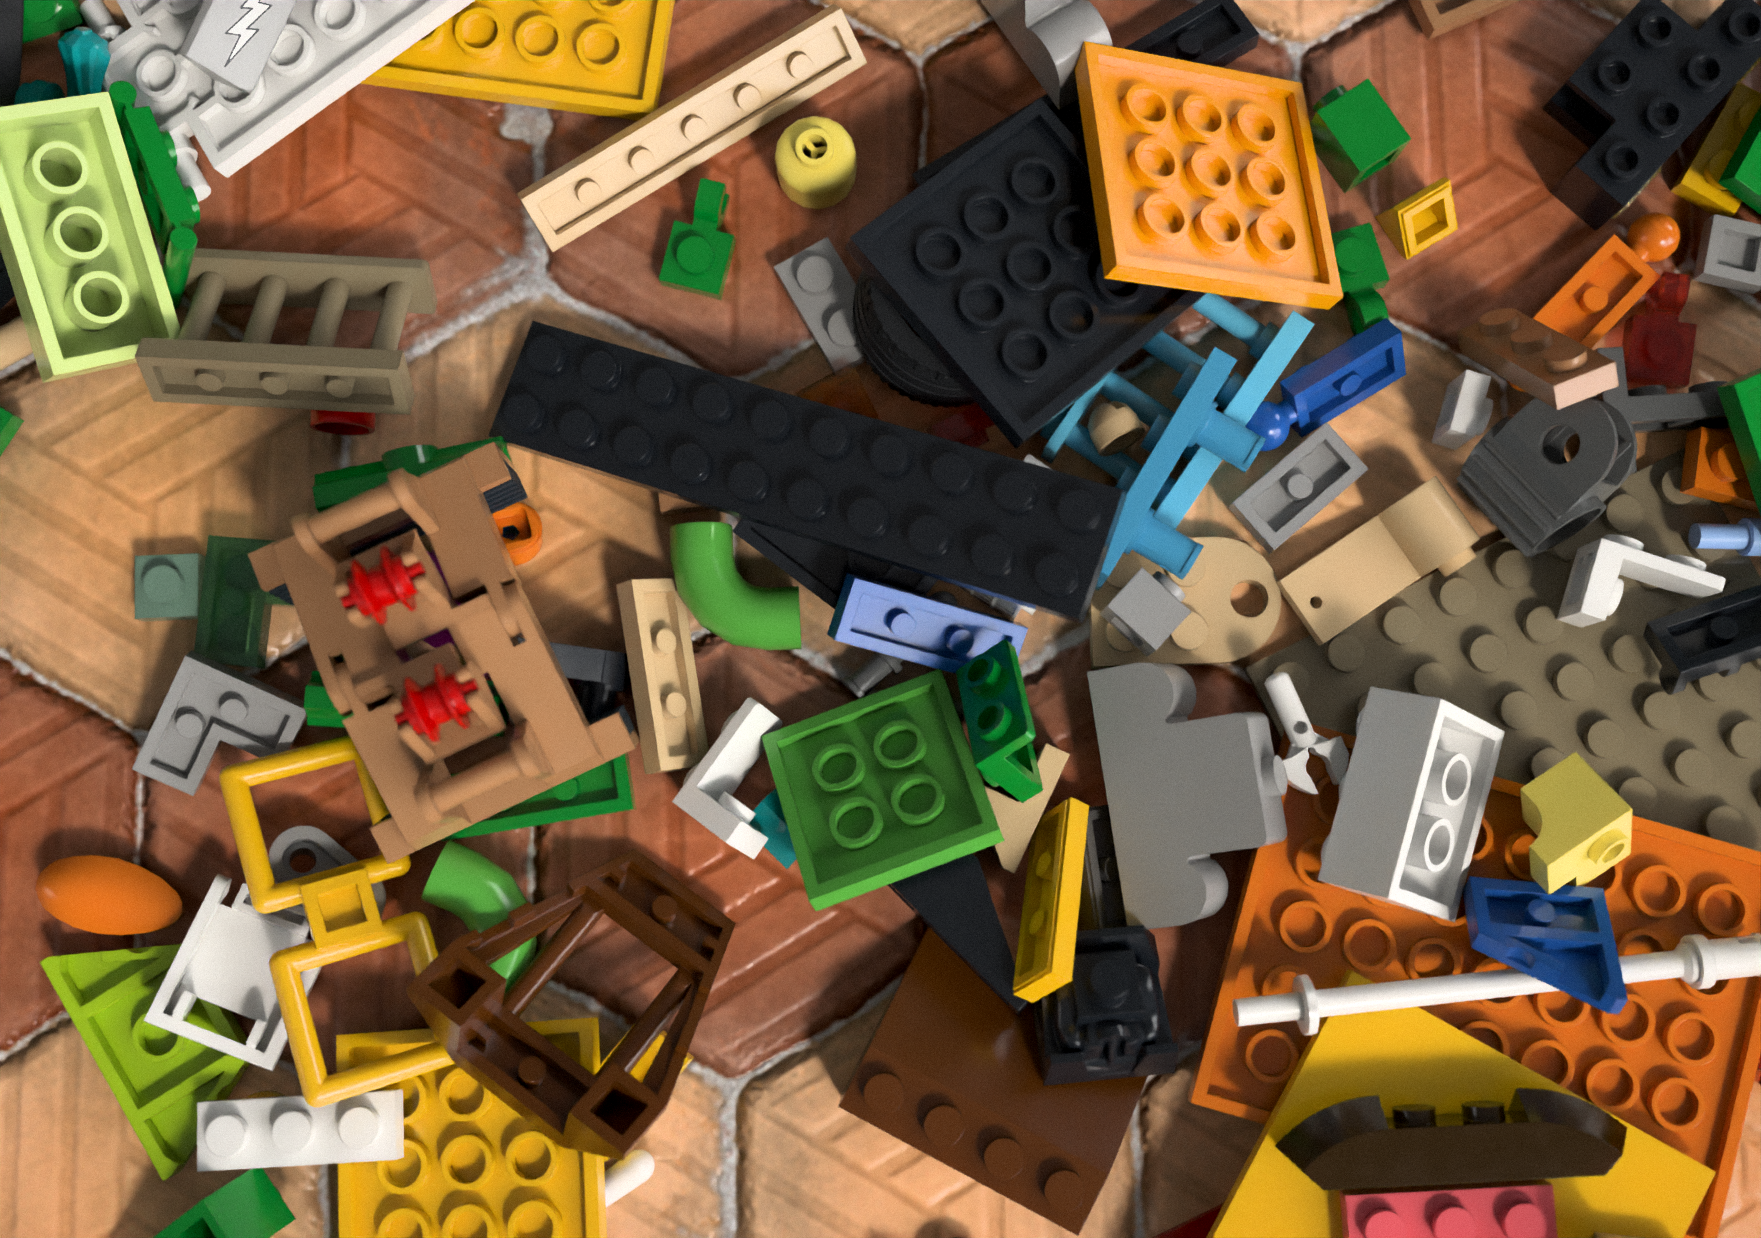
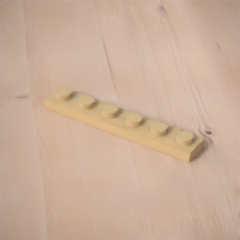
(693, 127)

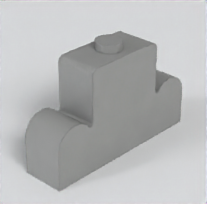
(1050, 39)
(1180, 790)

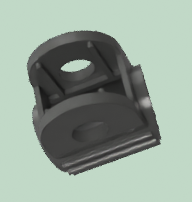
(1528, 485)

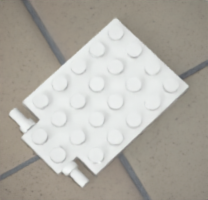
(315, 61)

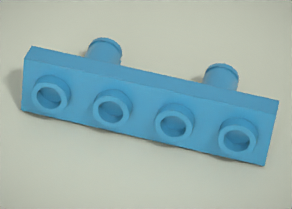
(1191, 423)

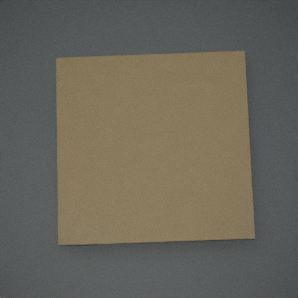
(1558, 689)

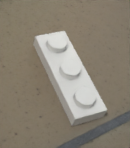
(292, 1133)

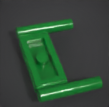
(167, 203)

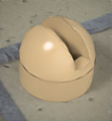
(1114, 428)

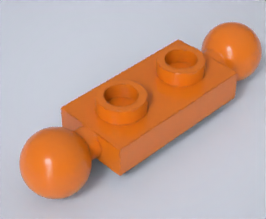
(1610, 281)

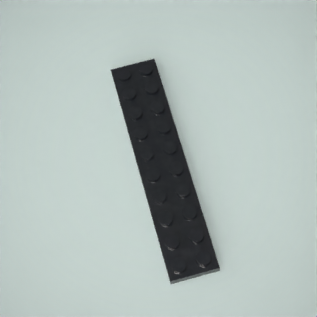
(813, 470)

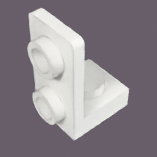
(1596, 589)
(711, 782)

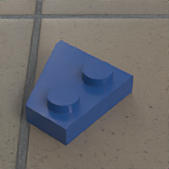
(1550, 937)

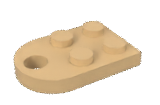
(1213, 628)

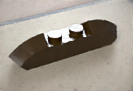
(1537, 1138)

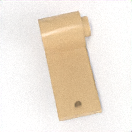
(1380, 560)

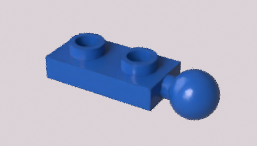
(1332, 384)

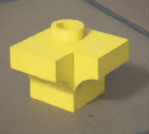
(1578, 825)

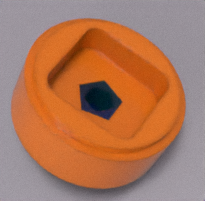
(520, 531)

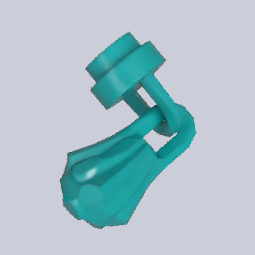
(85, 65)

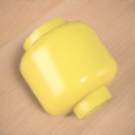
(816, 162)

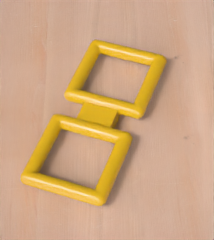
(339, 917)

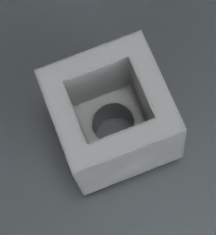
(1147, 610)

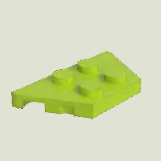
(147, 1068)

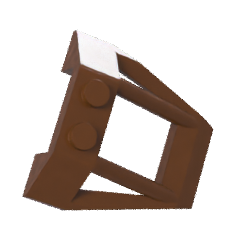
(526, 1071)

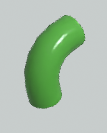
(722, 598)
(481, 897)

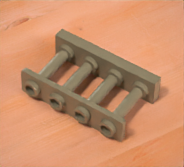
(291, 375)

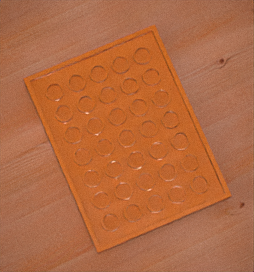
(1666, 1064)

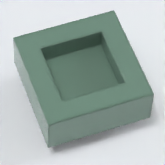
(168, 586)

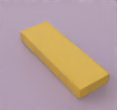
(1051, 901)

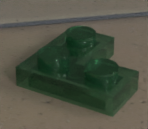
(233, 606)

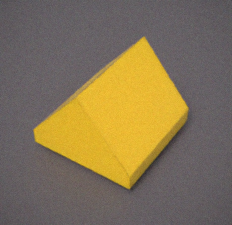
(1420, 218)

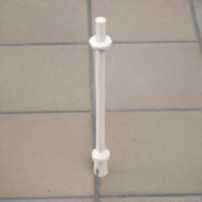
(1693, 960)

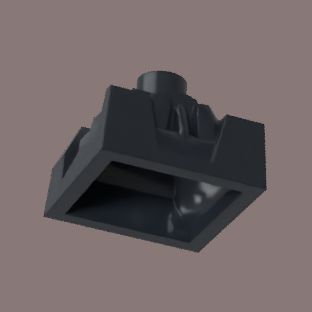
(1109, 1015)

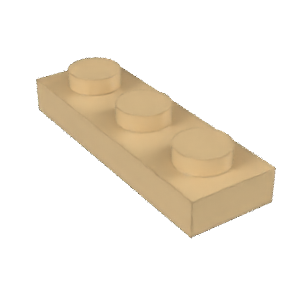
(662, 675)

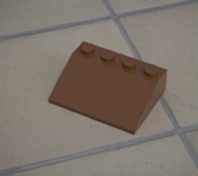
(967, 1088)

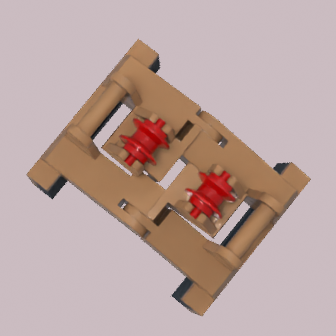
(374, 590)

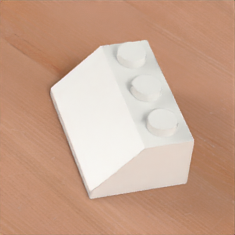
(1411, 802)

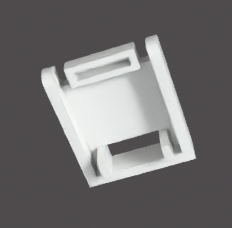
(228, 966)

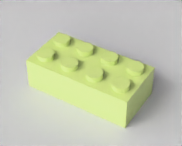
(78, 237)

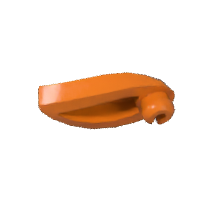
(108, 896)

